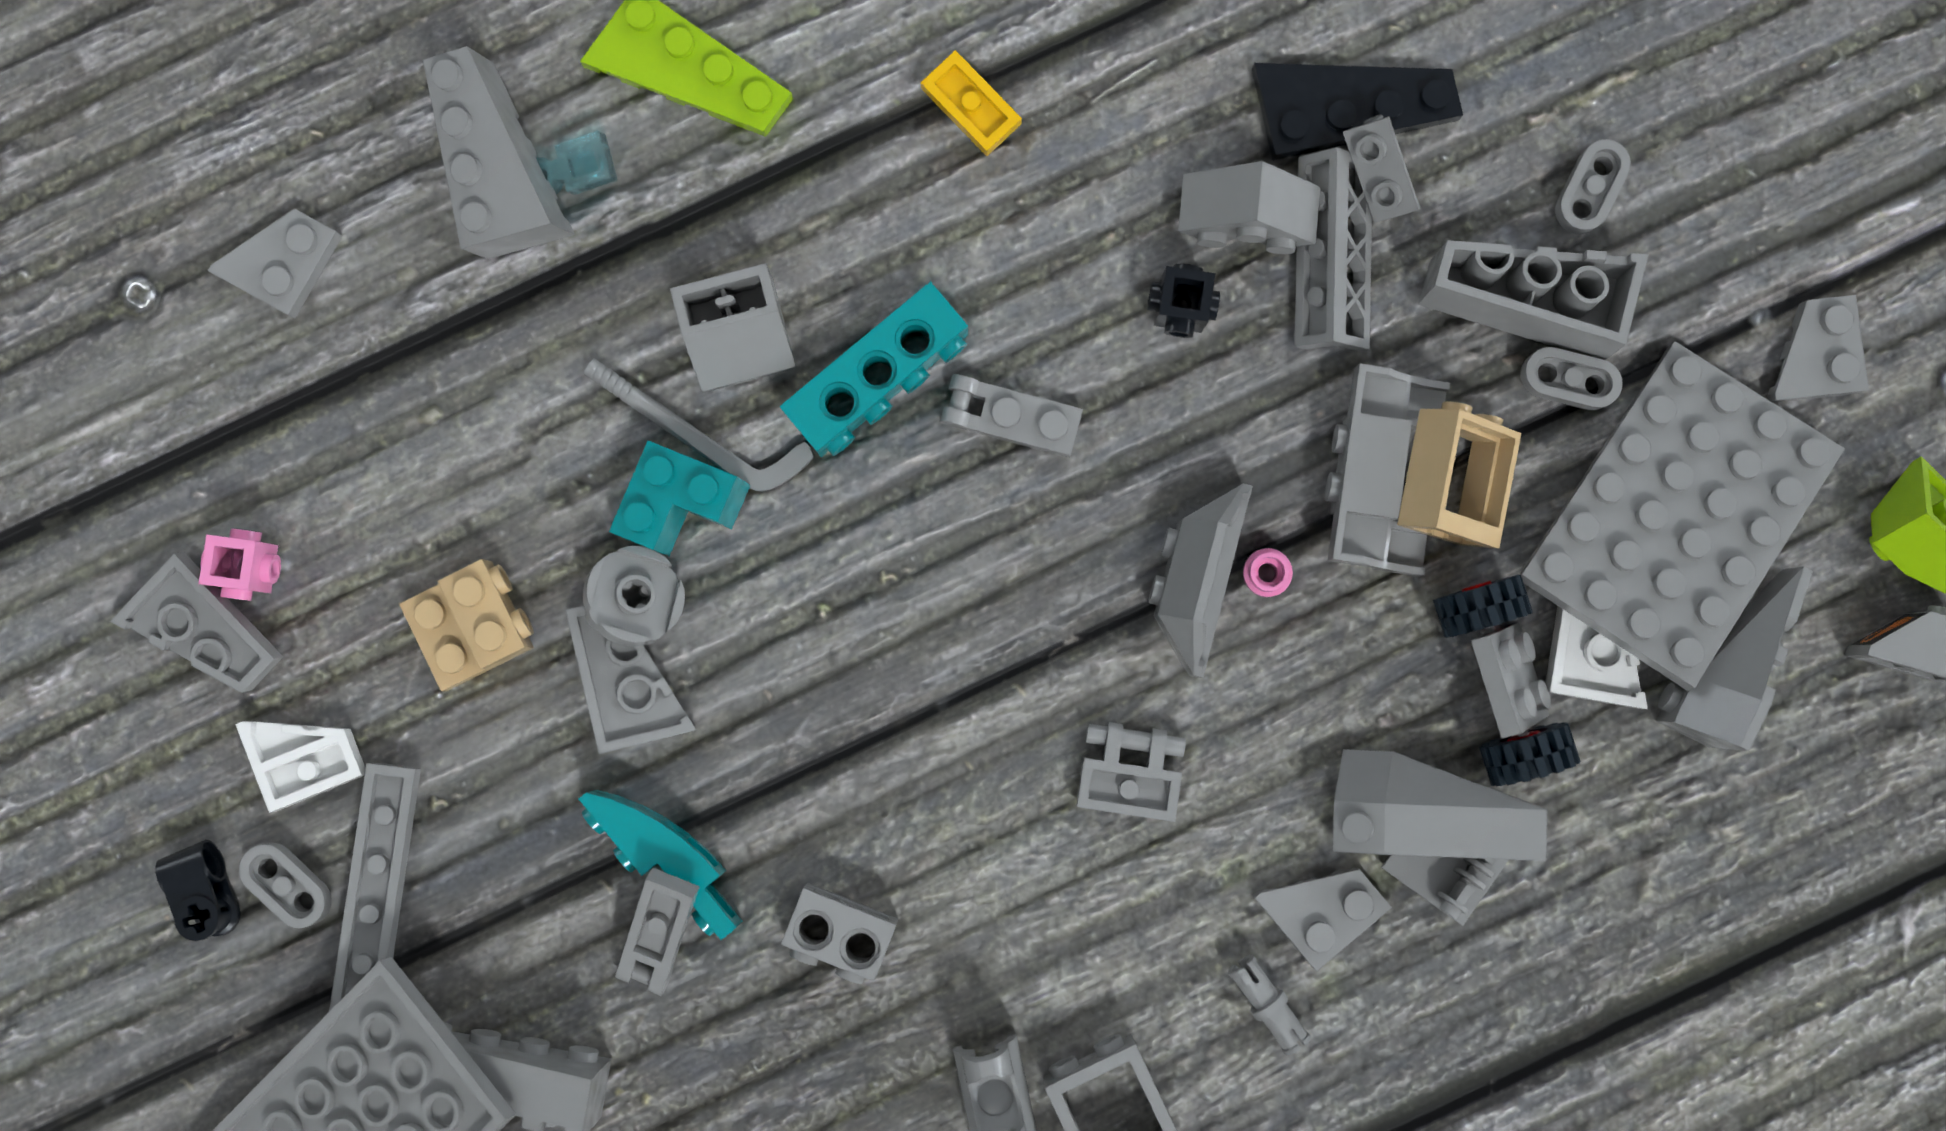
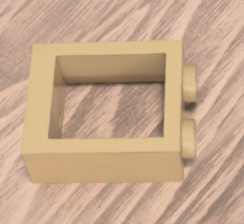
(1485, 483)

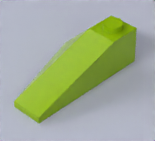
(1912, 525)

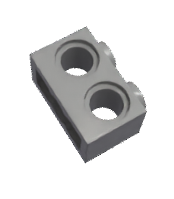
(844, 920)

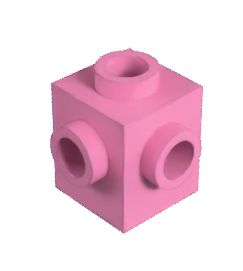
(239, 564)

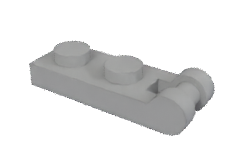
(1013, 416)
(657, 931)

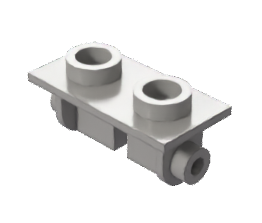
(1381, 169)

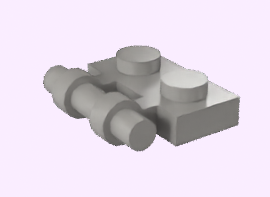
(1129, 787)

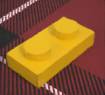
(971, 103)

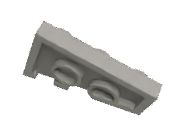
(199, 625)
(623, 690)

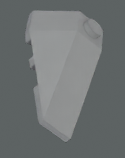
(1733, 692)

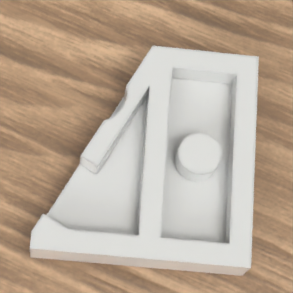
(299, 760)

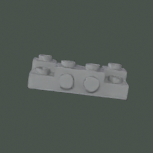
(1372, 470)

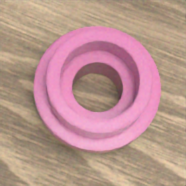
(1282, 569)

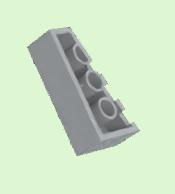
(1539, 294)
(542, 1082)

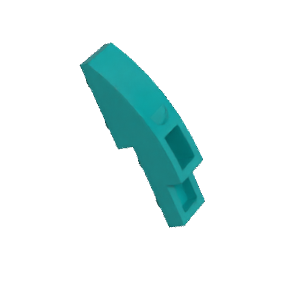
(653, 840)

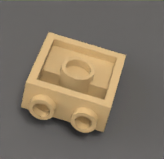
(468, 624)

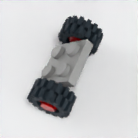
(1510, 681)

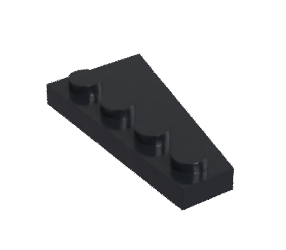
(1313, 104)

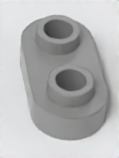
(1593, 190)
(1568, 378)
(284, 890)

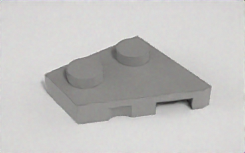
(280, 261)
(1823, 352)
(1324, 912)

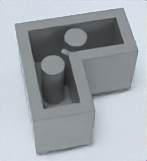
(1249, 205)

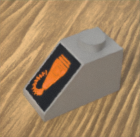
(1908, 644)

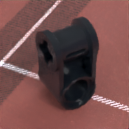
(196, 885)

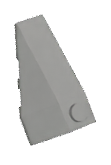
(1413, 809)

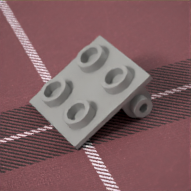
(1447, 882)

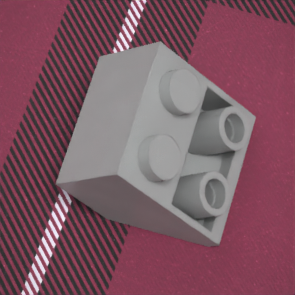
(733, 327)

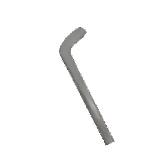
(759, 480)

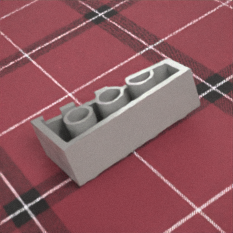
(488, 162)

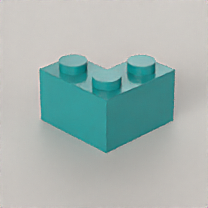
(669, 487)

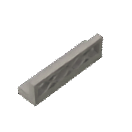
(1321, 268)

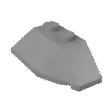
(1197, 576)

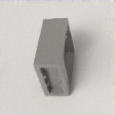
(1107, 1056)

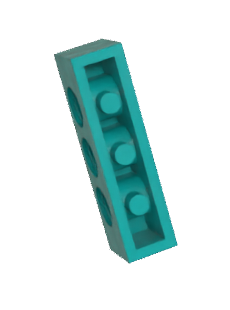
(922, 313)

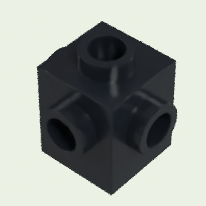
(1186, 283)

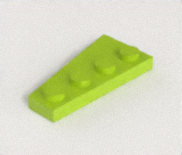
(669, 55)

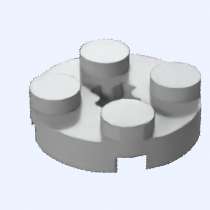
(609, 610)

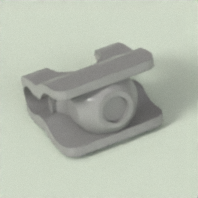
(995, 1088)

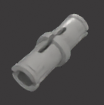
(1269, 1004)

